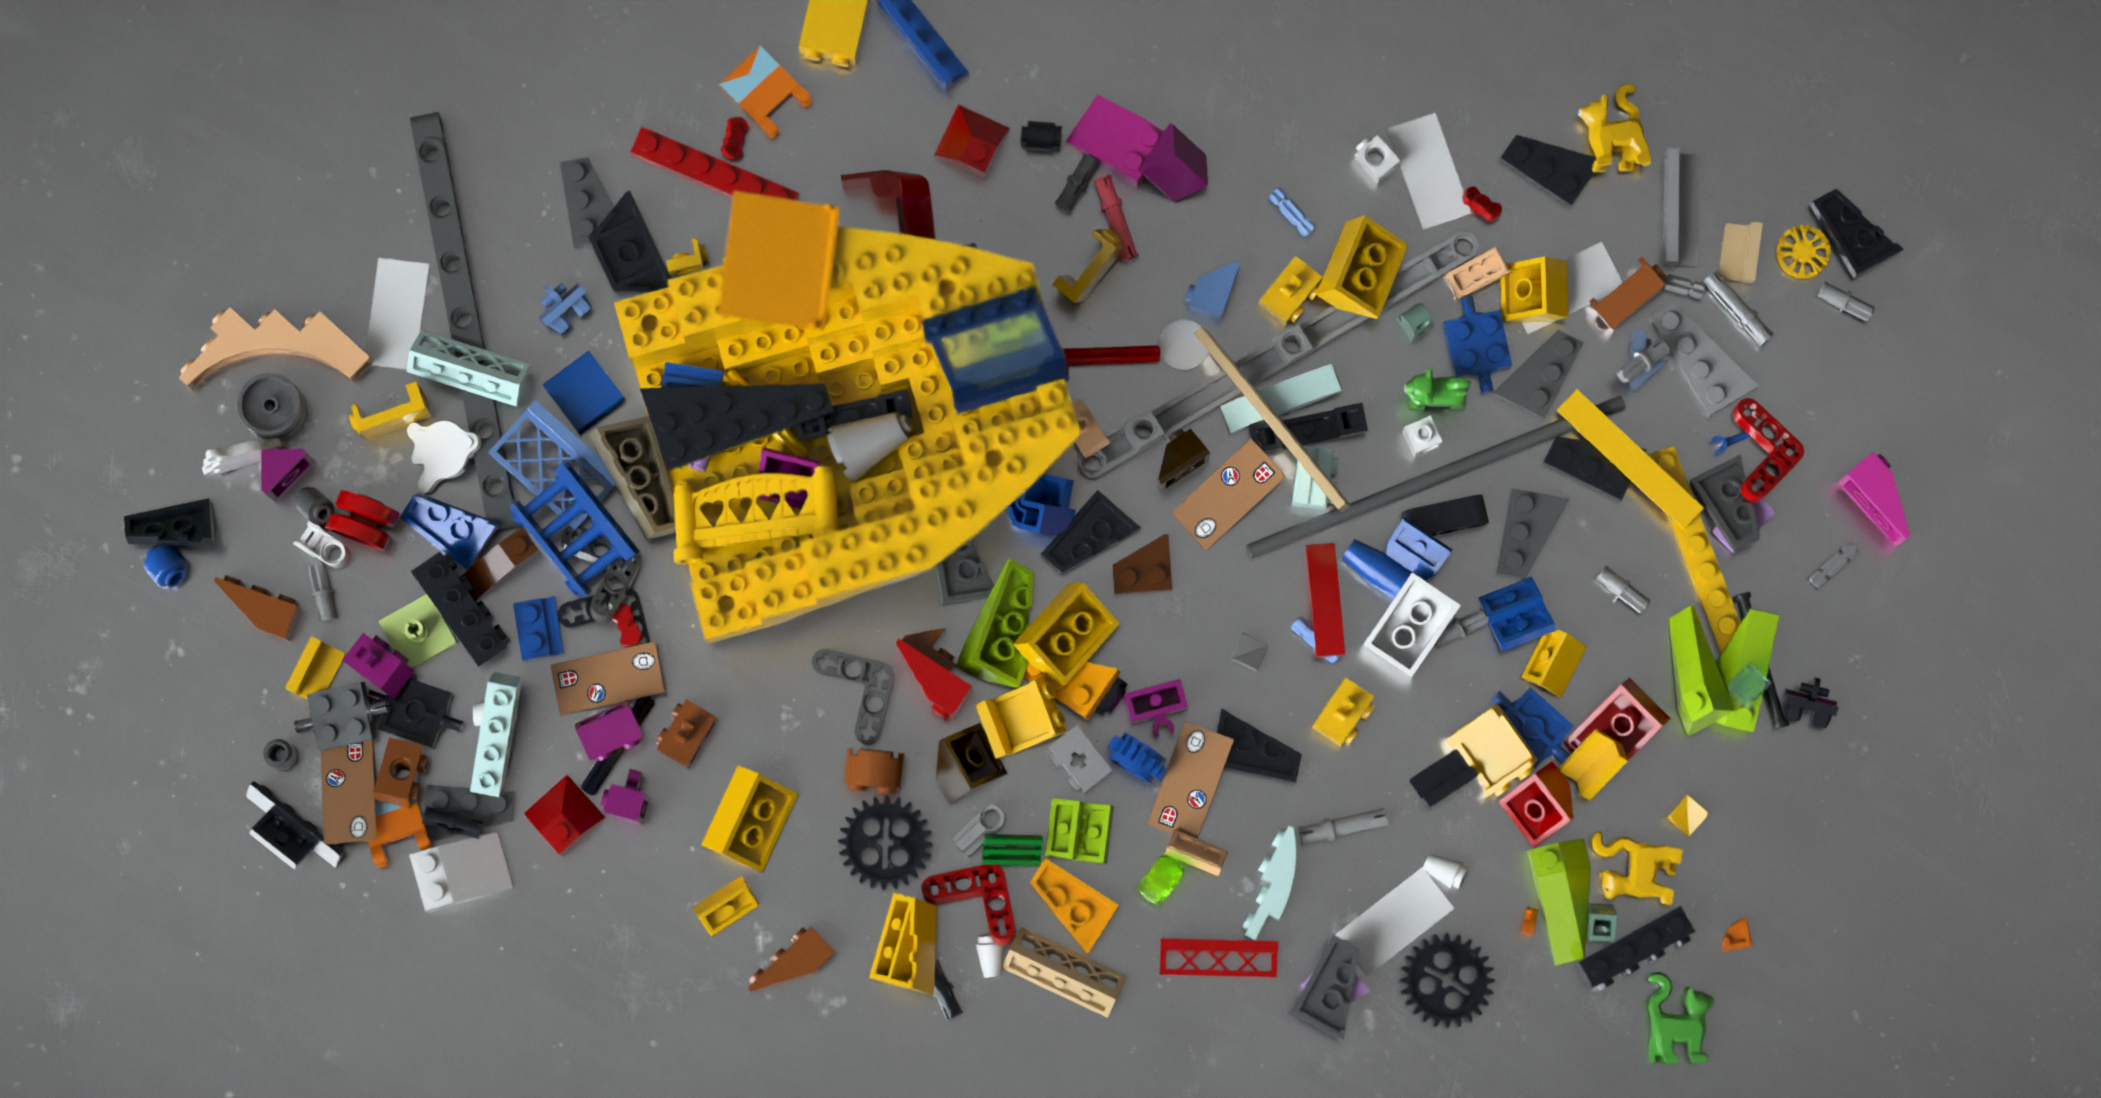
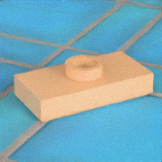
(1478, 273)
(1092, 437)
(1196, 852)

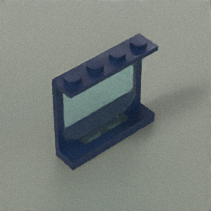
(996, 349)

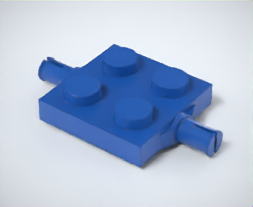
(1477, 344)
(1538, 724)

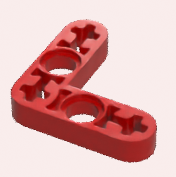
(1776, 453)
(987, 890)

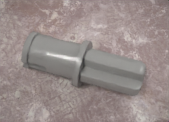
(1845, 301)
(1643, 361)
(1623, 589)
(322, 592)
(1462, 626)

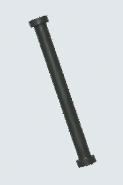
(1770, 692)

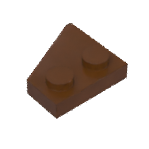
(1145, 569)

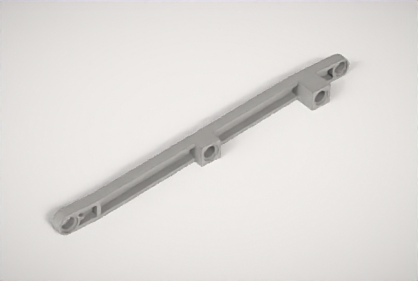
(1272, 359)

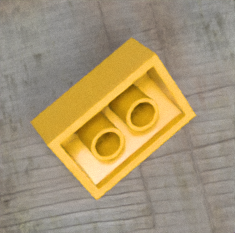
(1362, 268)
(1067, 632)
(749, 819)

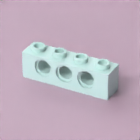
(496, 734)

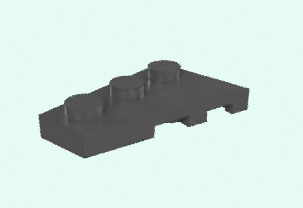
(1541, 375)
(1526, 529)
(963, 576)
(1329, 989)

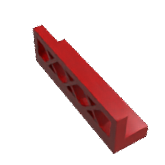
(1218, 946)

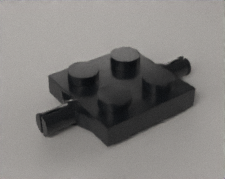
(417, 713)

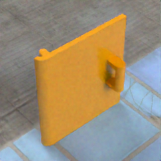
(779, 261)

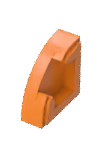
(1529, 921)
(1737, 936)

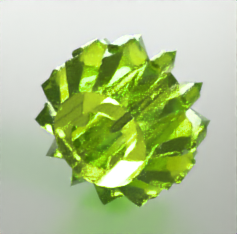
(1160, 879)

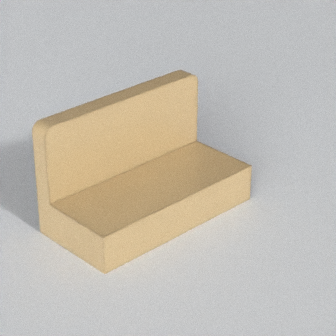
(1740, 252)

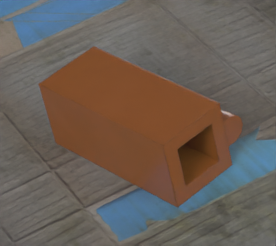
(1631, 294)

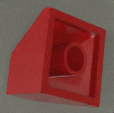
(971, 142)
(1540, 804)
(564, 815)

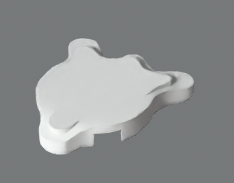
(442, 451)
(236, 456)

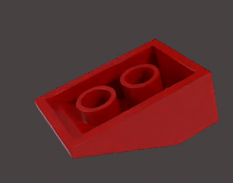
(941, 688)
(1624, 716)

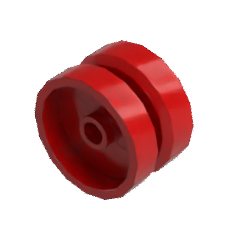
(364, 516)

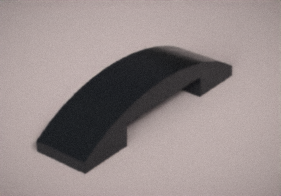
(855, 411)
(1313, 428)

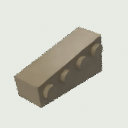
(639, 472)

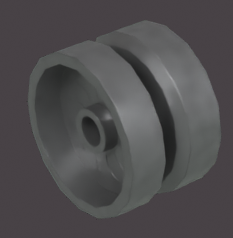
(265, 391)

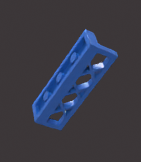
(925, 41)

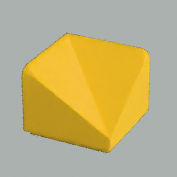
(1687, 815)

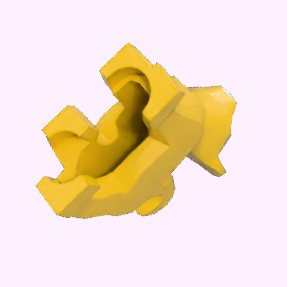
(1612, 136)
(1642, 868)

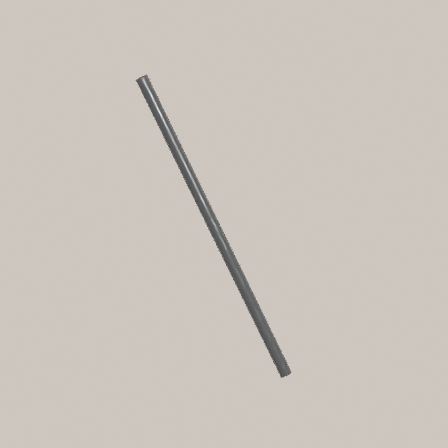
(1423, 481)

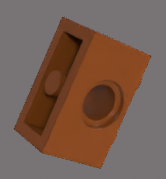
(400, 756)

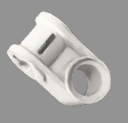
(320, 543)

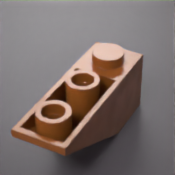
(265, 612)
(800, 960)

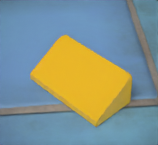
(726, 906)

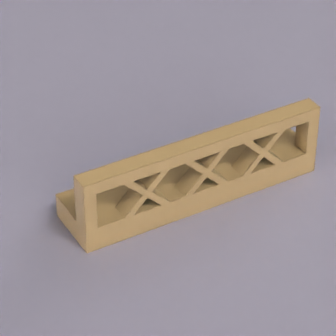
(1061, 976)

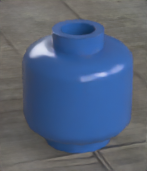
(165, 565)

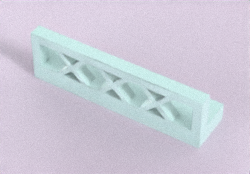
(465, 371)

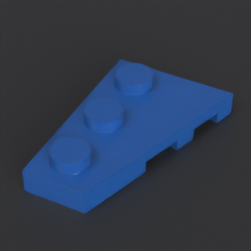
(449, 528)

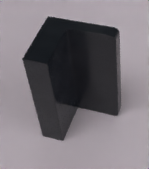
(1442, 778)

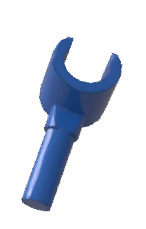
(1729, 441)

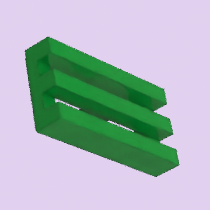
(1011, 853)

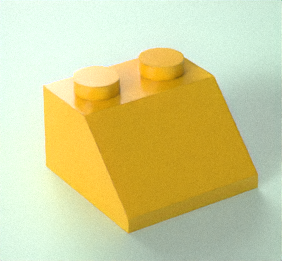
(1535, 291)

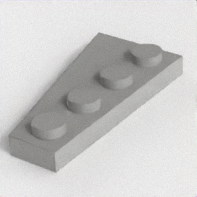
(1706, 367)

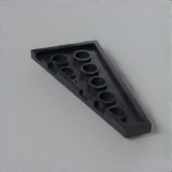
(713, 420)

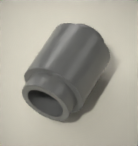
(314, 505)
(271, 754)

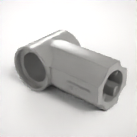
(972, 835)

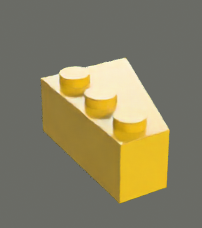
(907, 945)

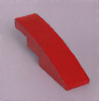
(1325, 600)

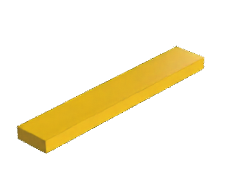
(1630, 459)

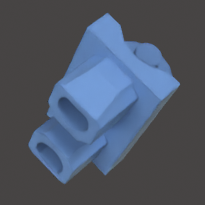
(574, 298)

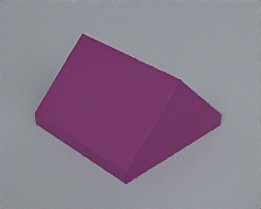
(1176, 165)
(782, 462)
(282, 469)

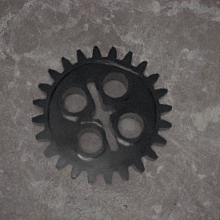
(912, 843)
(1434, 1004)

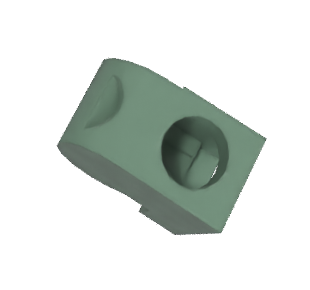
(1415, 321)
(1601, 918)

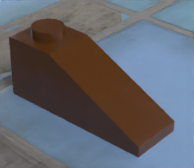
(501, 563)

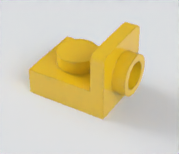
(684, 263)

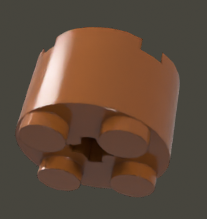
(873, 769)

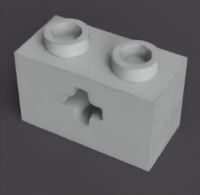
(1077, 743)

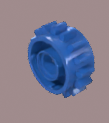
(1137, 758)

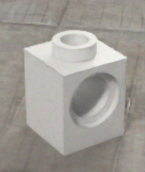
(1382, 169)
(1422, 436)

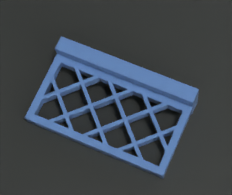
(565, 441)

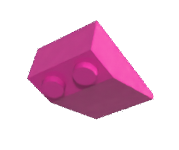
(1115, 138)
(1876, 492)

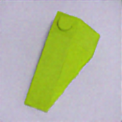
(1003, 619)
(1753, 644)
(1698, 682)
(1562, 887)

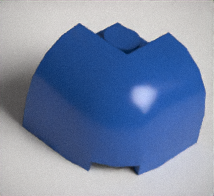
(1044, 506)

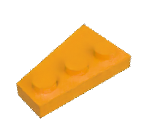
(1083, 690)
(1074, 903)

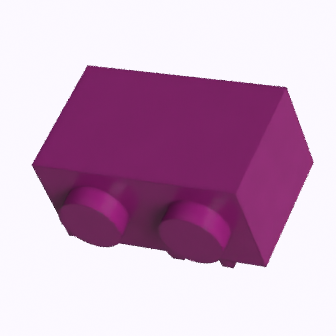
(378, 665)
(1156, 704)
(609, 731)
(626, 802)

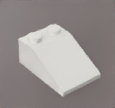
(1411, 624)
(461, 871)

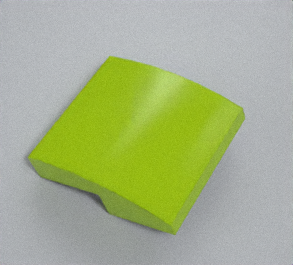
(1079, 831)

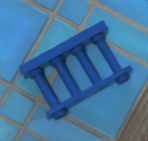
(602, 525)

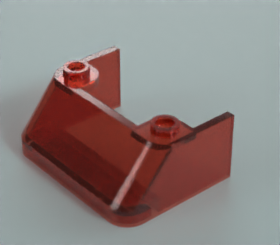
(911, 196)

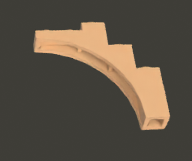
(274, 334)

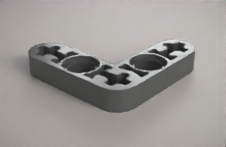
(613, 573)
(864, 678)

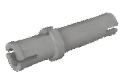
(1736, 306)
(1333, 828)

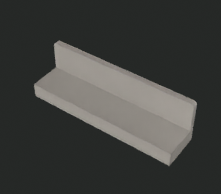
(1681, 209)

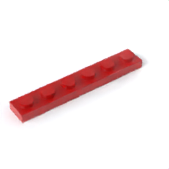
(704, 167)

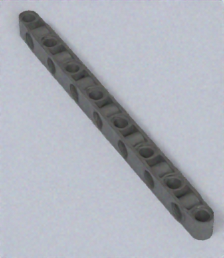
(460, 300)

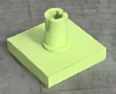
(418, 631)

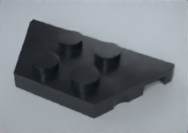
(629, 250)

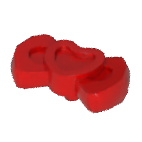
(734, 137)
(1481, 204)
(629, 629)

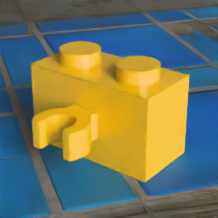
(1291, 291)
(1343, 712)

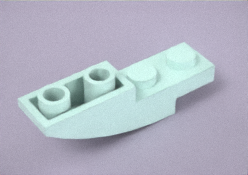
(1279, 873)

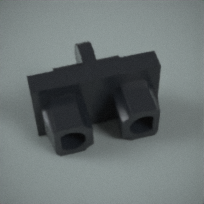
(1822, 707)

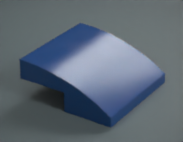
(583, 391)
(1517, 614)

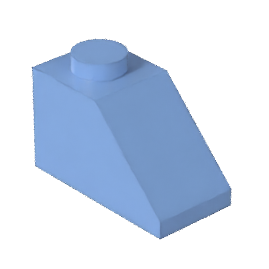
(1213, 291)

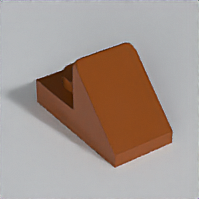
(926, 642)

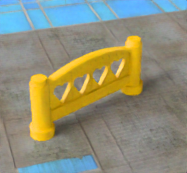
(696, 532)

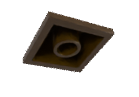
(1181, 457)
(966, 763)

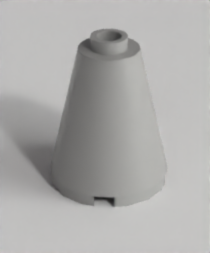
(867, 441)

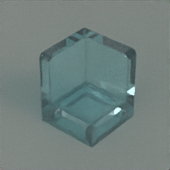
(1748, 685)

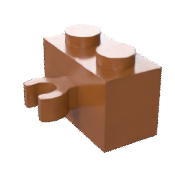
(686, 733)

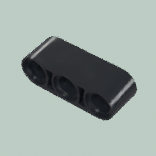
(1449, 515)

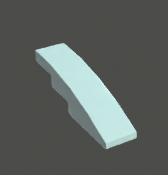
(1284, 397)

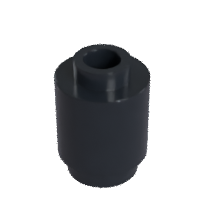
(1041, 135)
(1112, 698)

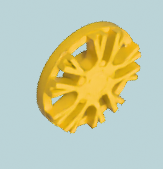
(1803, 251)

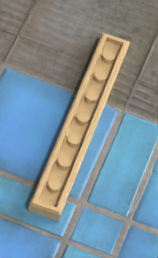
(1272, 419)

